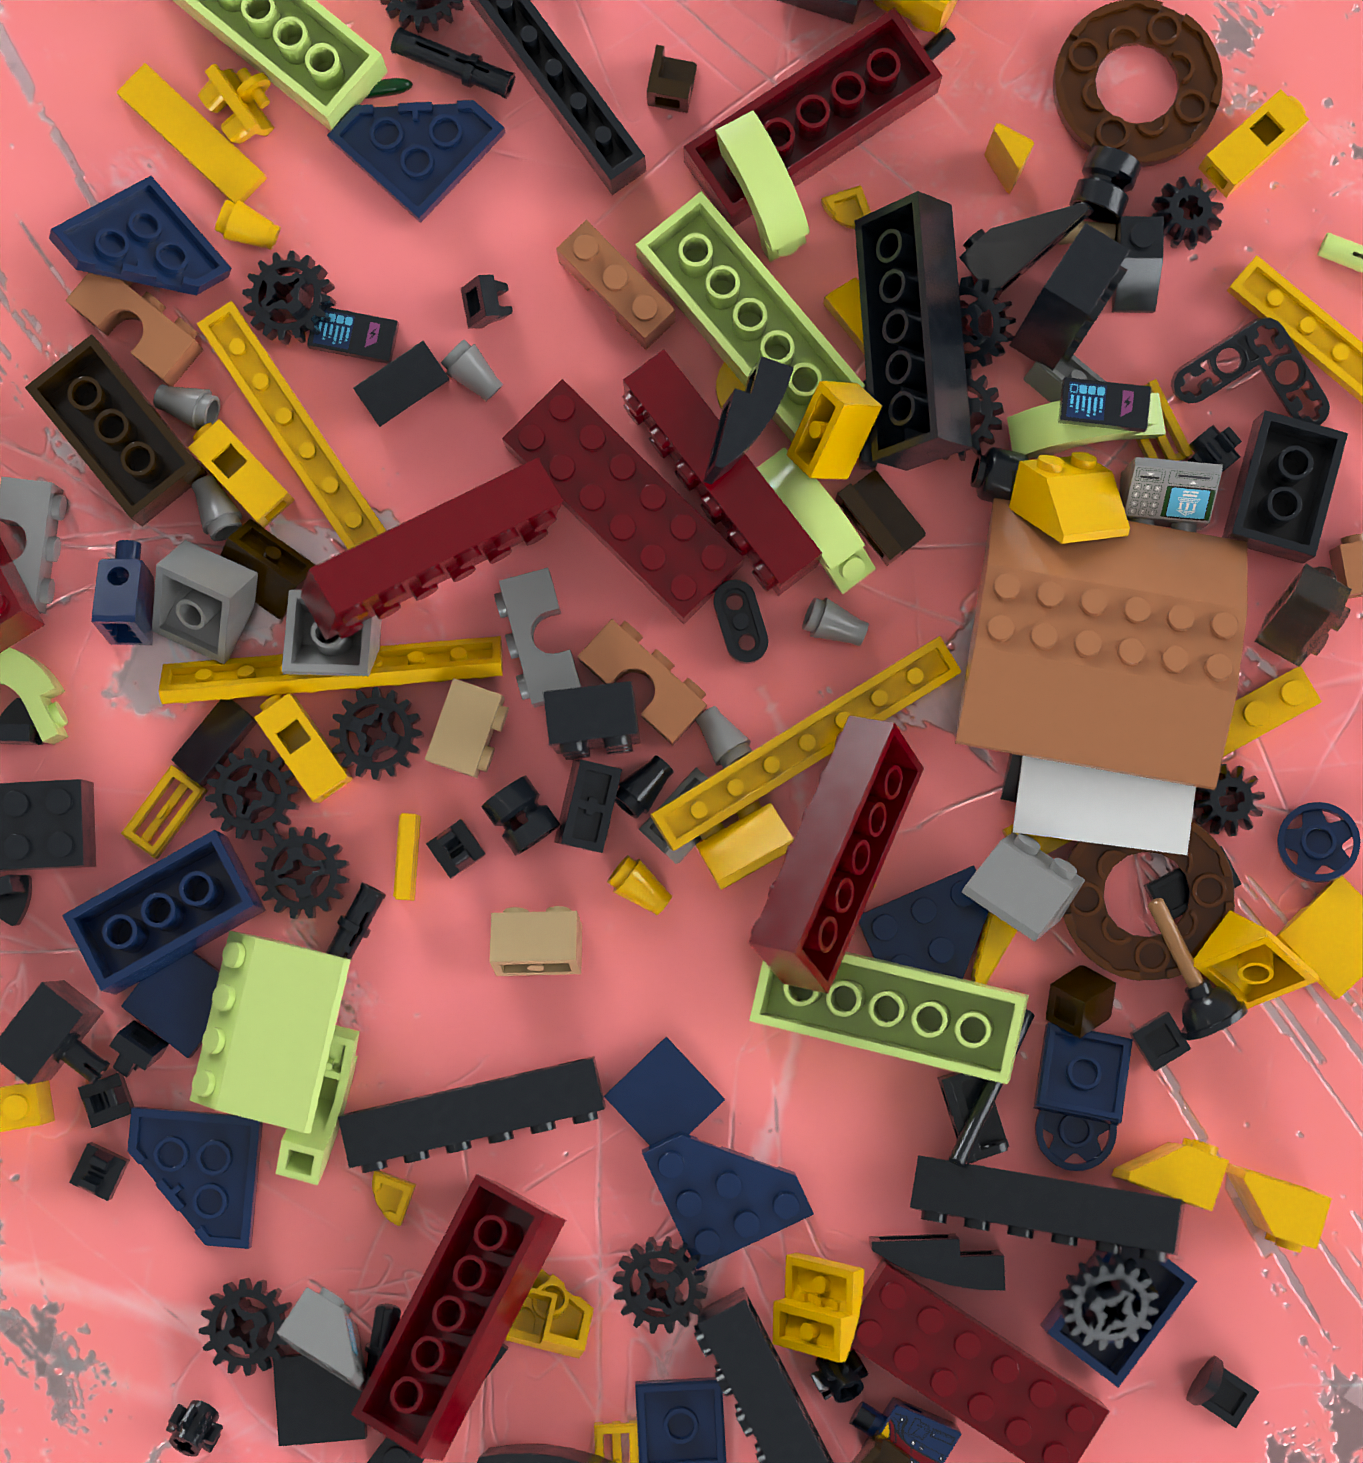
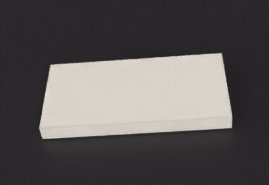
(1102, 807)

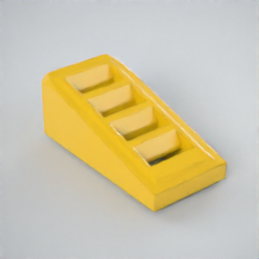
(992, 946)

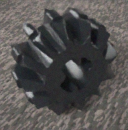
(1202, 212)
(1238, 812)

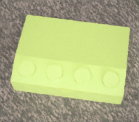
(269, 1031)

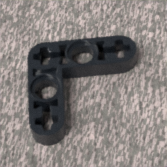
(1250, 357)

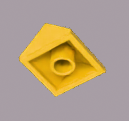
(1251, 962)

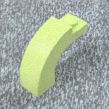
(765, 185)
(1039, 433)
(822, 519)
(36, 688)
(305, 1154)

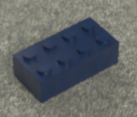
(163, 912)

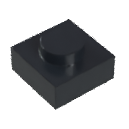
(1160, 1041)

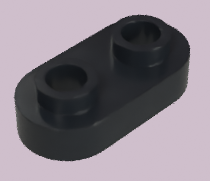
(740, 622)

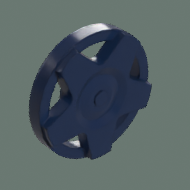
(1318, 842)
(1073, 1136)

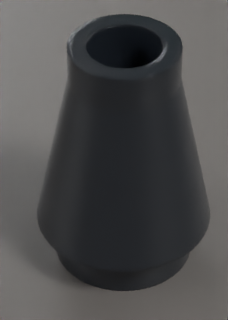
(642, 787)

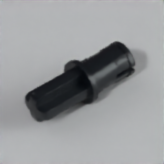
(384, 1324)

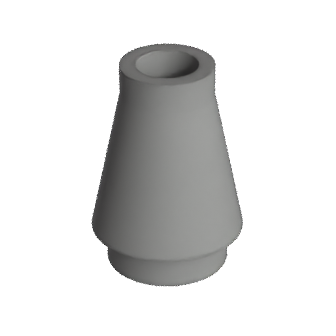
(471, 370)
(188, 405)
(216, 510)
(831, 622)
(722, 737)

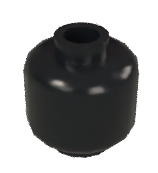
(996, 473)

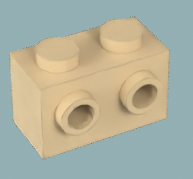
(467, 728)
(536, 942)

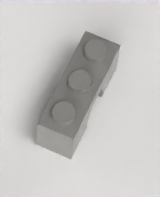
(36, 509)
(527, 602)

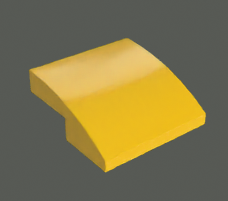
(1330, 936)
(818, 1307)

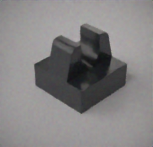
(482, 302)
(456, 849)
(137, 1048)
(106, 1100)
(99, 1171)

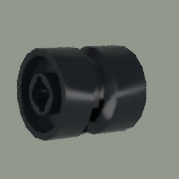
(1107, 178)
(511, 803)

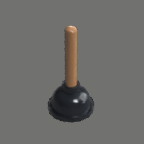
(1207, 1008)

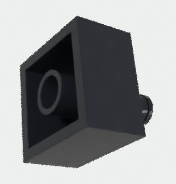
(50, 1034)

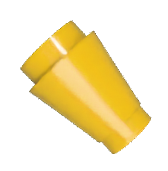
(246, 226)
(638, 884)

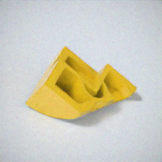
(552, 1318)

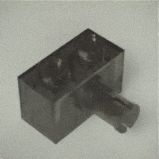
(1305, 615)

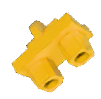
(244, 96)

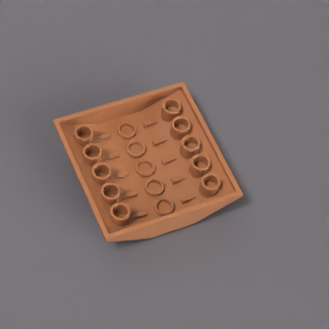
(1107, 649)

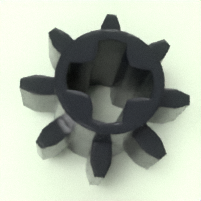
(1216, 447)
(840, 1379)
(194, 1428)

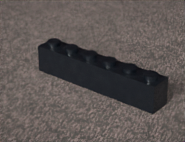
(564, 90)
(472, 1112)
(1049, 1206)

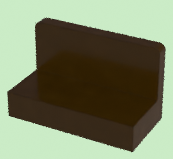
(880, 517)
(276, 563)

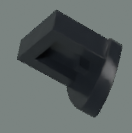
(17, 726)
(14, 898)
(1221, 1392)

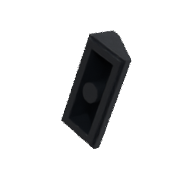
(214, 740)

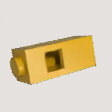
(1254, 142)
(240, 472)
(302, 746)

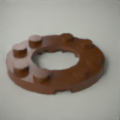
(1150, 26)
(1145, 956)

